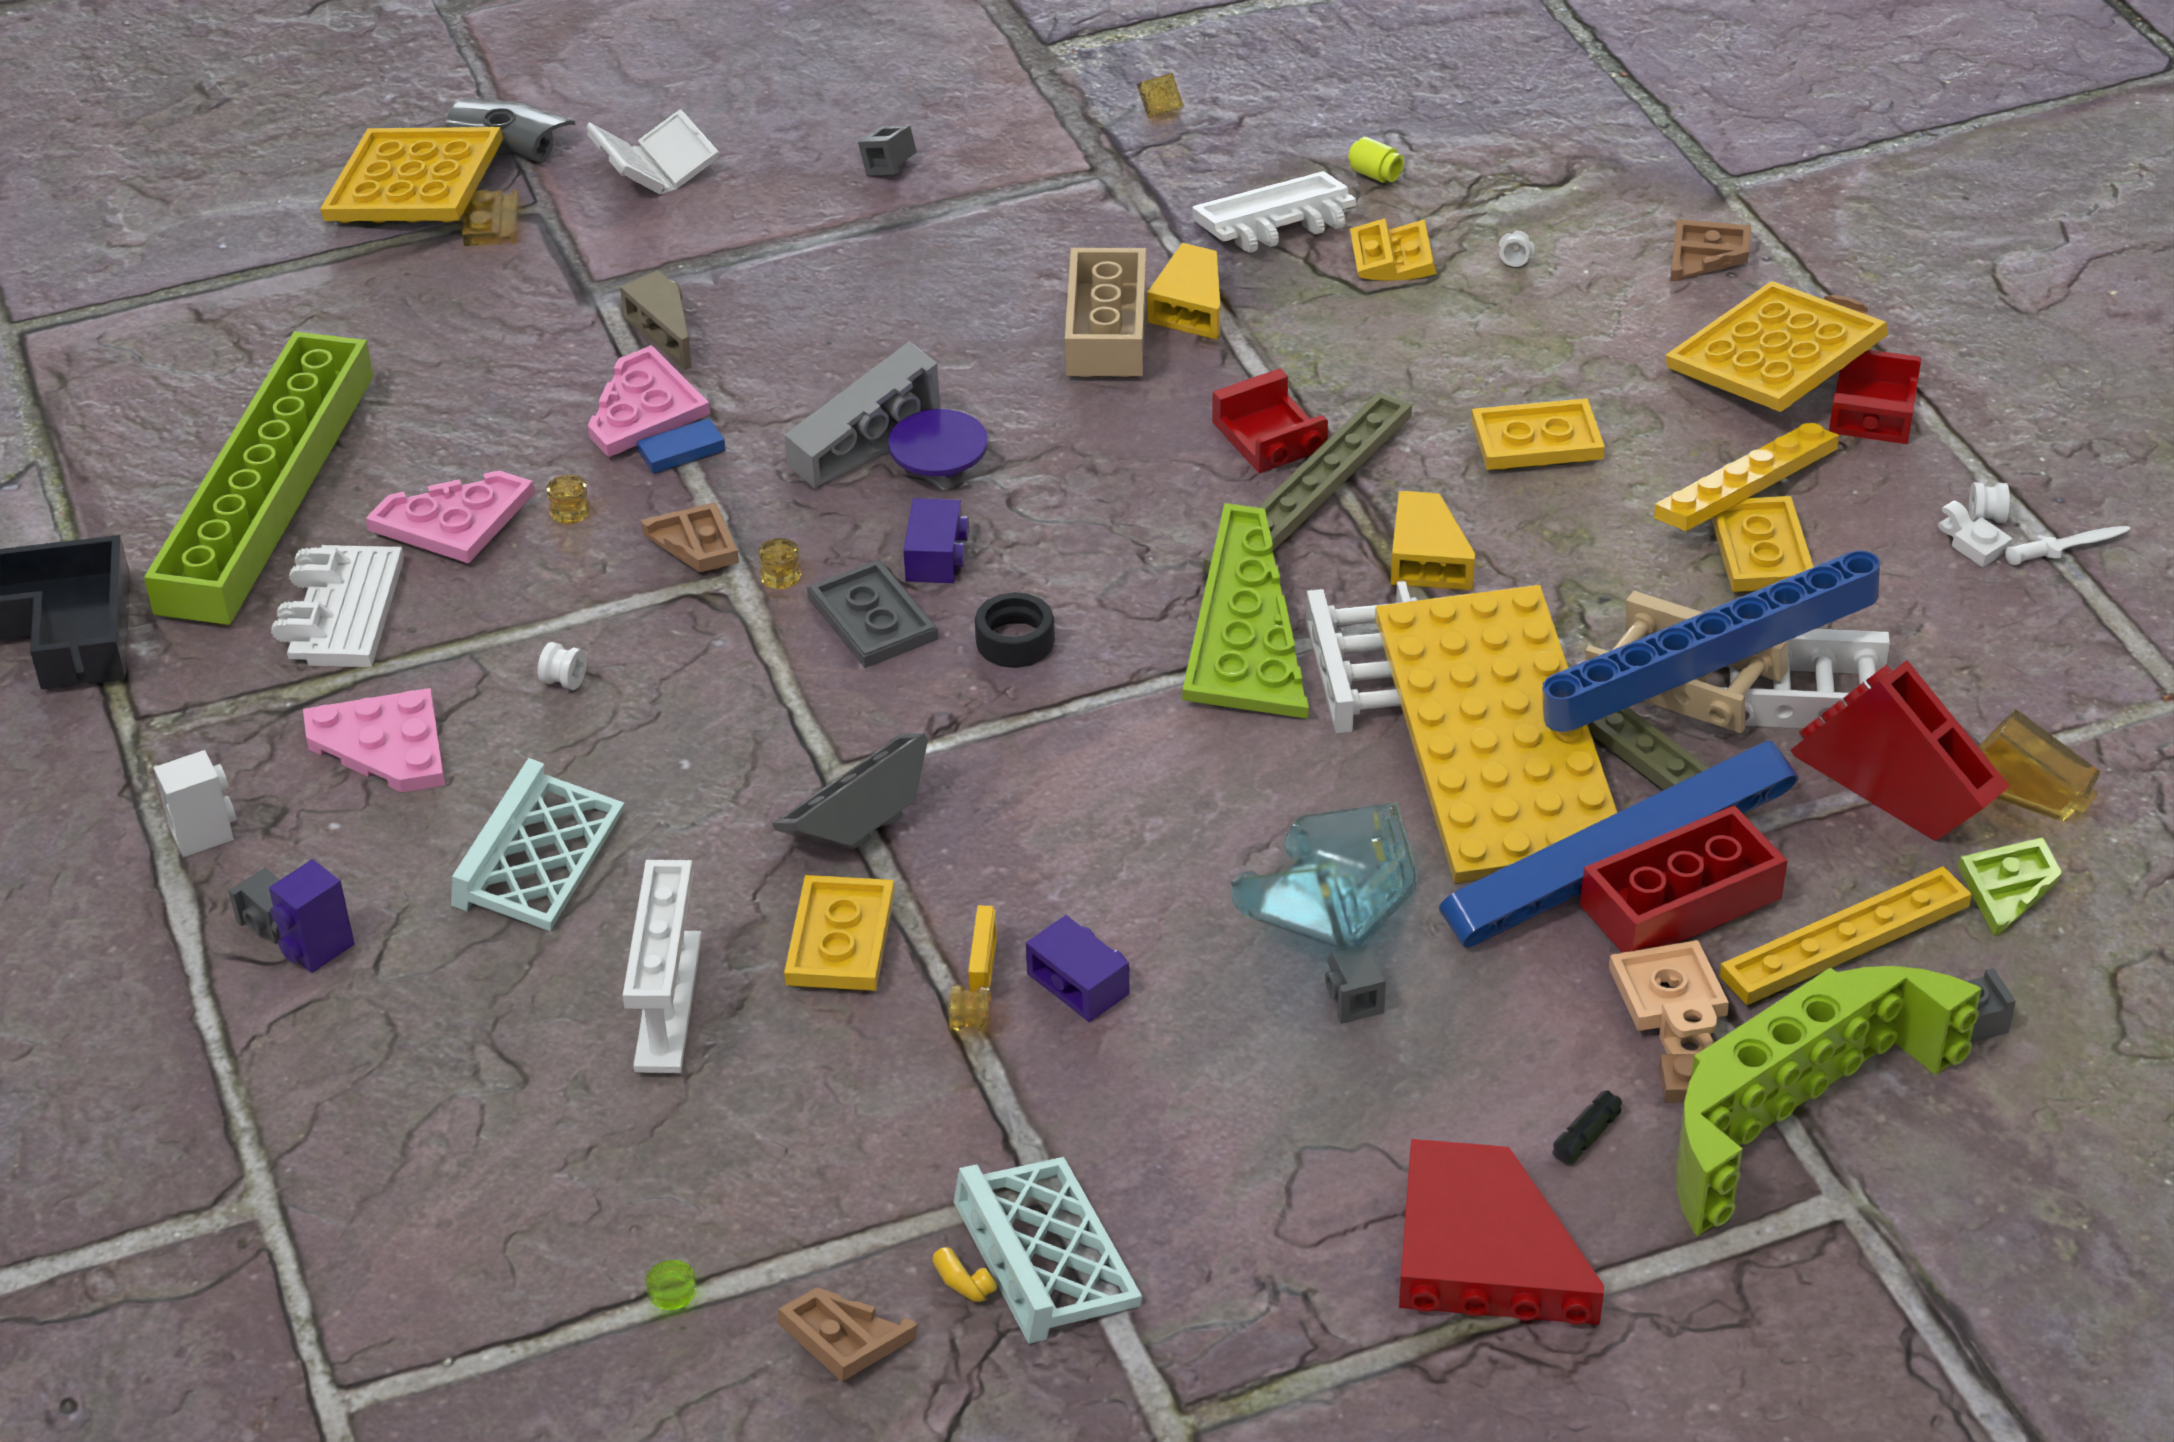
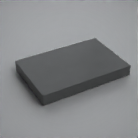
(872, 613)

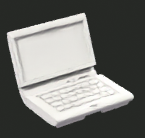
(666, 154)

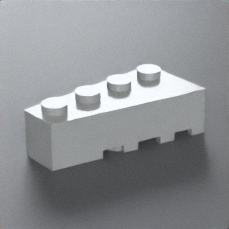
(860, 418)

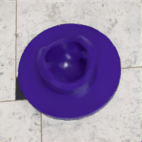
(938, 442)

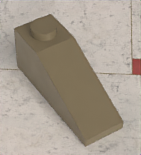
(657, 312)

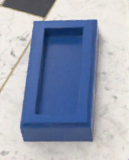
(681, 445)

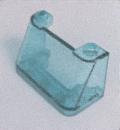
(1344, 880)

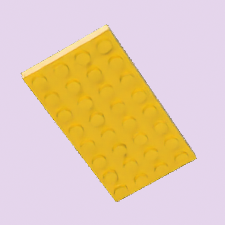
(1474, 712)

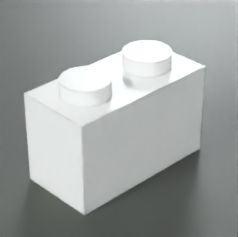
(195, 802)

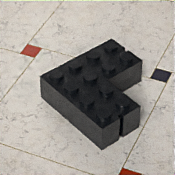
(71, 606)

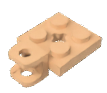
(1681, 1012)

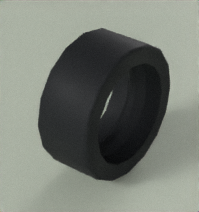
(1016, 650)

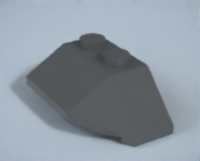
(861, 798)

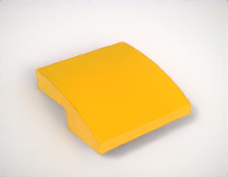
(1394, 252)

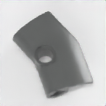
(523, 126)

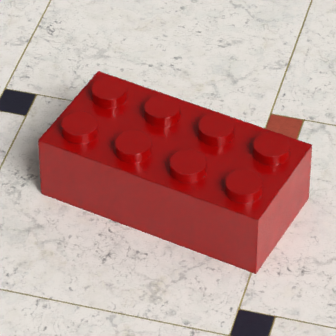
(1683, 882)

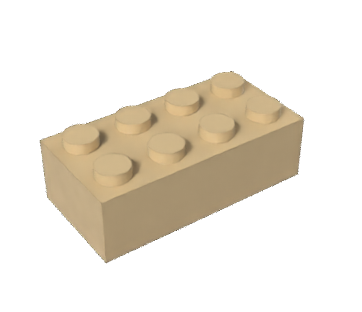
(1105, 312)

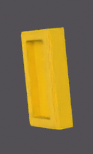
(983, 948)

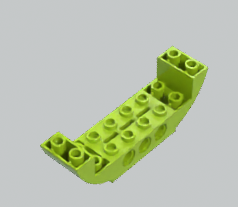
(1795, 1055)

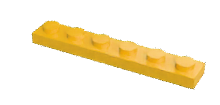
(1746, 476)
(1844, 935)

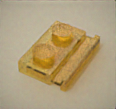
(491, 218)

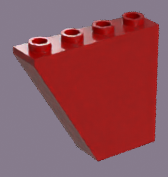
(1902, 753)
(1488, 1240)

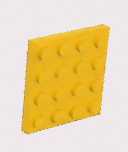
(412, 174)
(1776, 345)

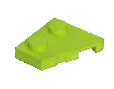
(2009, 880)

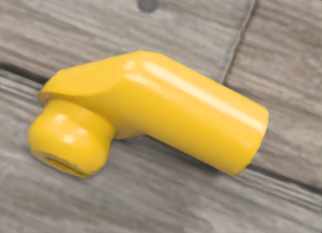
(957, 1277)

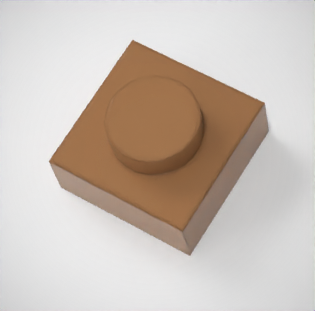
(1675, 1076)

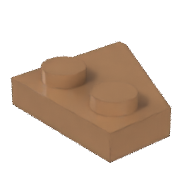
(1708, 247)
(694, 536)
(842, 1332)

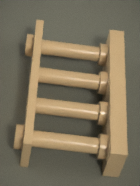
(1696, 698)

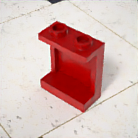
(1876, 397)
(1266, 421)

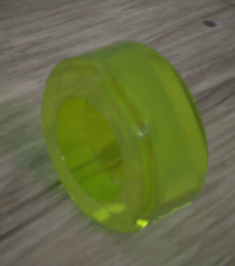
(671, 1284)

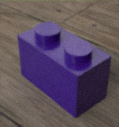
(934, 540)
(311, 916)
(1078, 968)

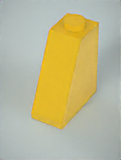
(1187, 293)
(1430, 544)

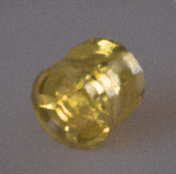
(568, 499)
(779, 563)
(970, 1008)

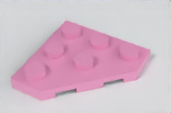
(643, 402)
(452, 516)
(381, 736)

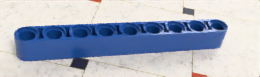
(1710, 641)
(1557, 871)

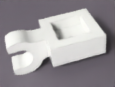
(1975, 539)

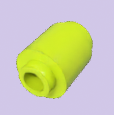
(1375, 160)

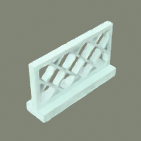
(500, 839)
(1012, 1265)

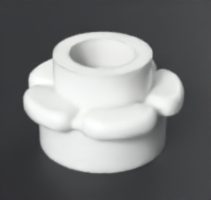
(1512, 257)

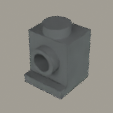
(887, 149)
(253, 904)
(1356, 983)
(1994, 1007)

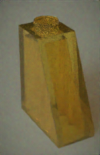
(2039, 769)

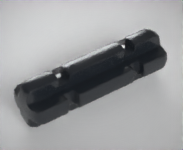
(1587, 1127)

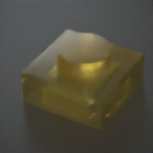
(1160, 95)

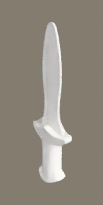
(2053, 547)

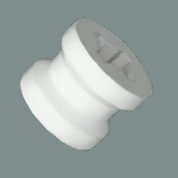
(1989, 502)
(562, 665)

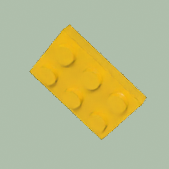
(1537, 434)
(1761, 542)
(839, 932)

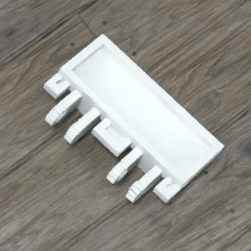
(1257, 212)
(343, 604)

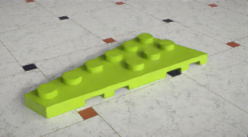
(1243, 630)

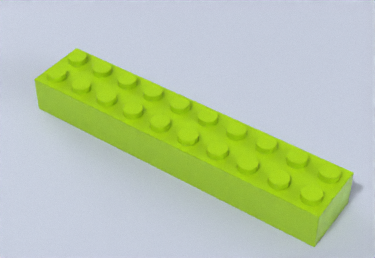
(259, 479)

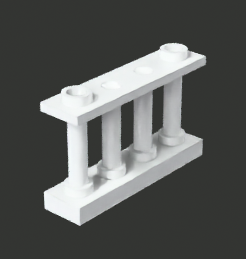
(1818, 652)
(1339, 674)
(662, 966)

